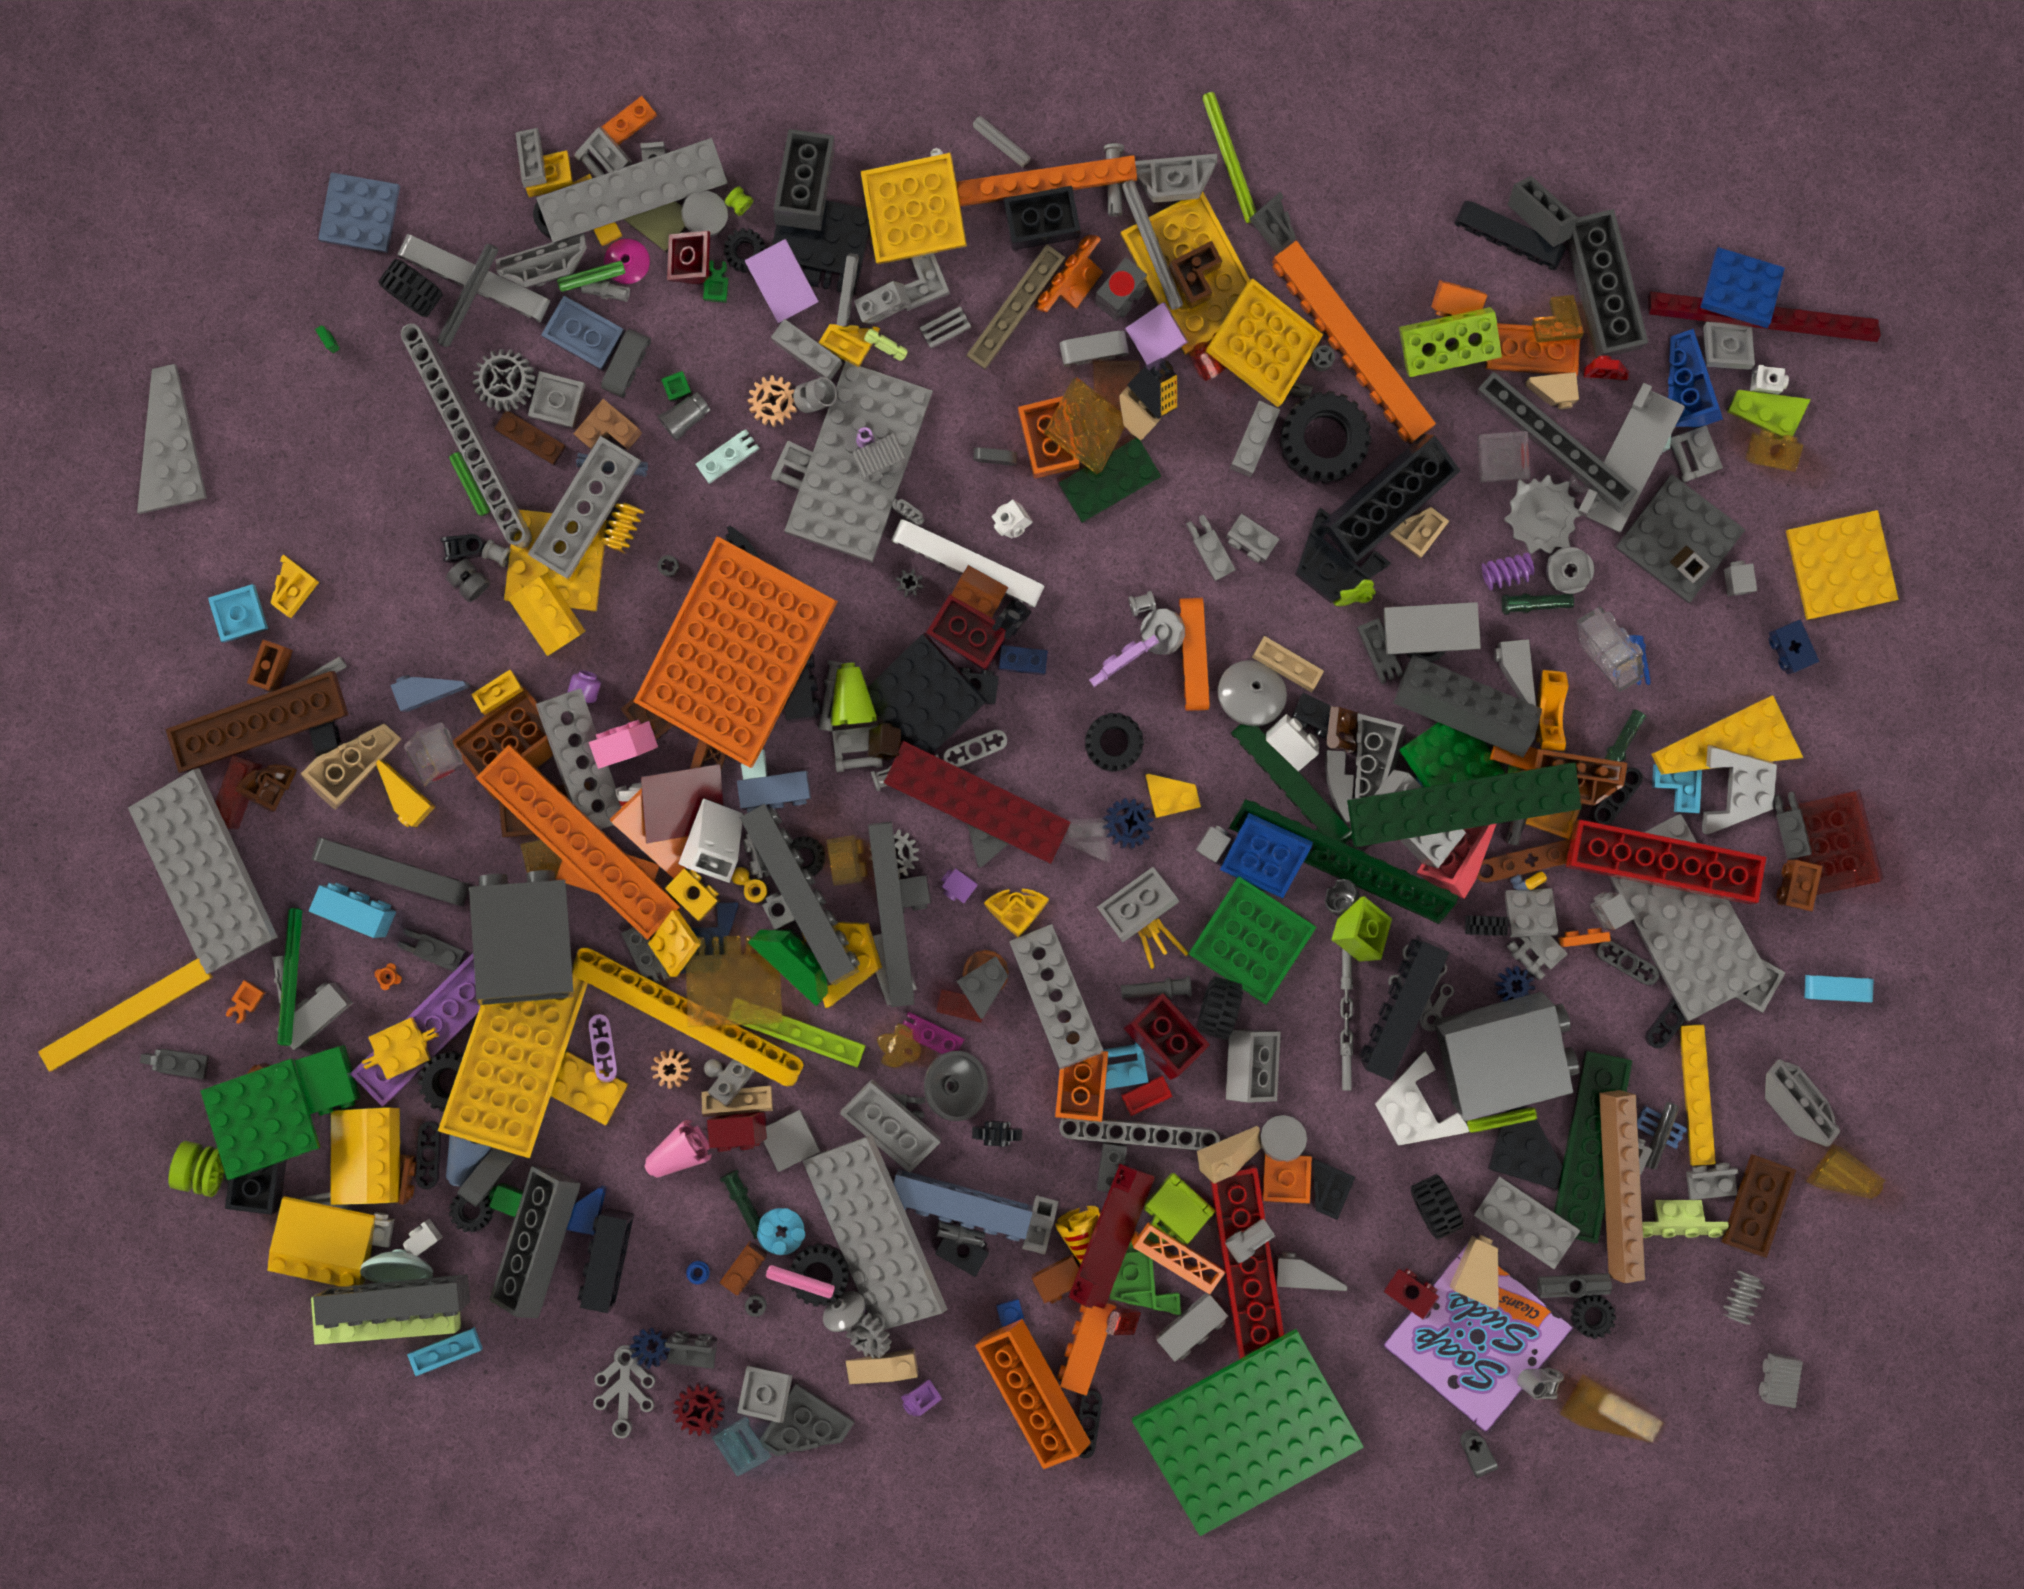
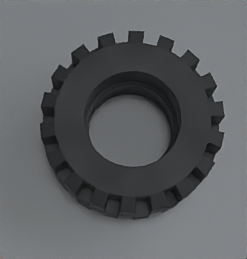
(410, 288)
(1120, 722)
(1220, 1008)
(430, 1078)
(1437, 1206)
(833, 1260)

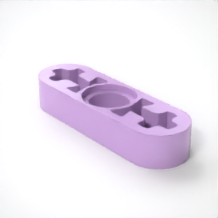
(611, 1063)

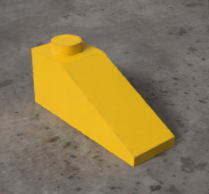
(405, 798)

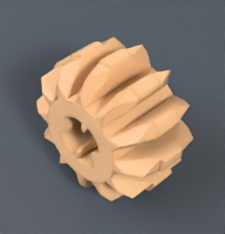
(668, 1060)

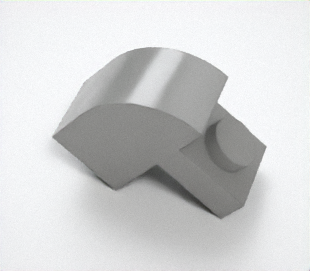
(1040, 1225)

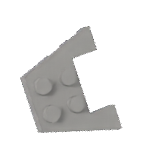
(1749, 788)

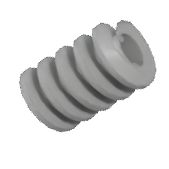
(1744, 1297)

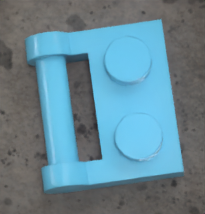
(1126, 1072)

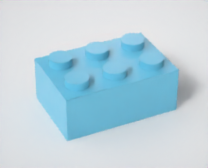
(353, 910)

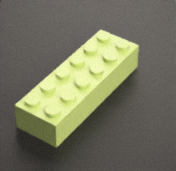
(386, 1330)

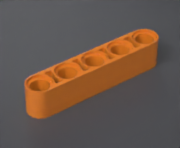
(1194, 654)

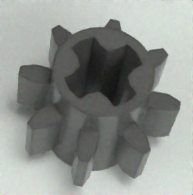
(906, 577)

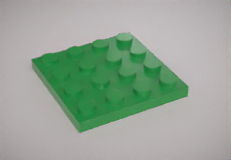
(1448, 756)
(1252, 940)
(260, 1119)

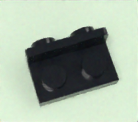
(1313, 713)

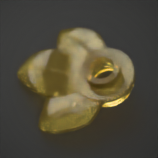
(895, 1044)

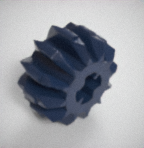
(1523, 983)
(647, 1339)

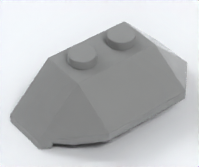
(543, 262)
(1800, 1103)

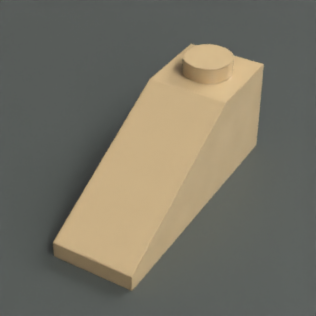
(1229, 1155)
(888, 1368)

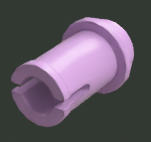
(864, 432)

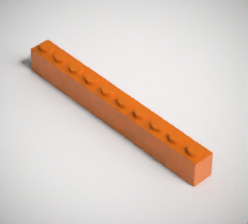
(1353, 342)

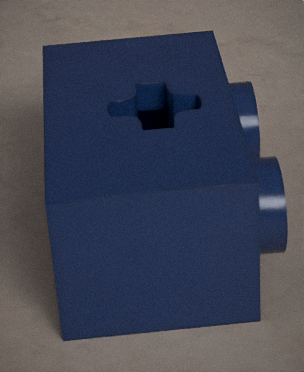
(1796, 635)
(1023, 660)

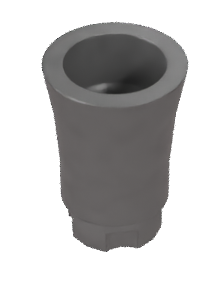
(684, 416)

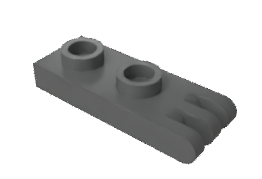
(1374, 641)
(644, 956)

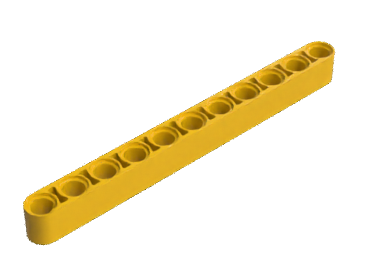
(672, 1010)

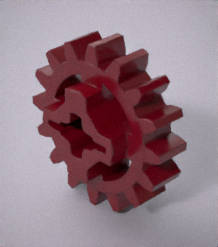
(703, 1420)

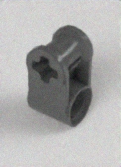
(1478, 1456)

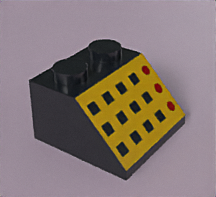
(1156, 387)

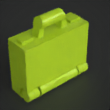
(1178, 1209)

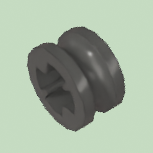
(671, 559)
(761, 1309)

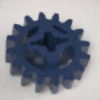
(1124, 832)

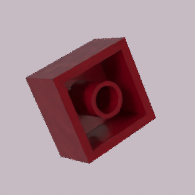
(737, 1130)

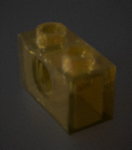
(1785, 459)

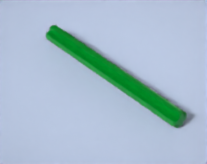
(289, 979)

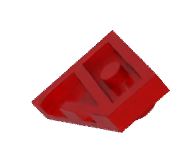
(1606, 368)

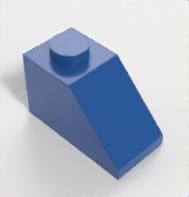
(586, 1211)

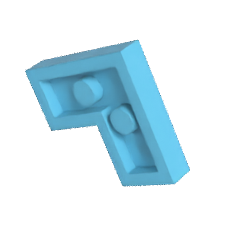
(1686, 786)

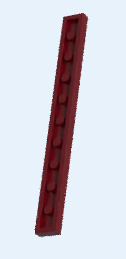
(1783, 318)

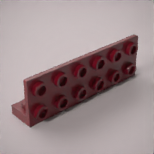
(1111, 1237)

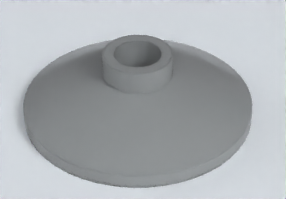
(844, 1311)

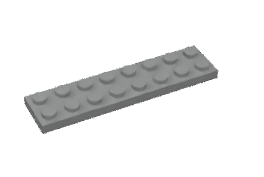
(631, 190)

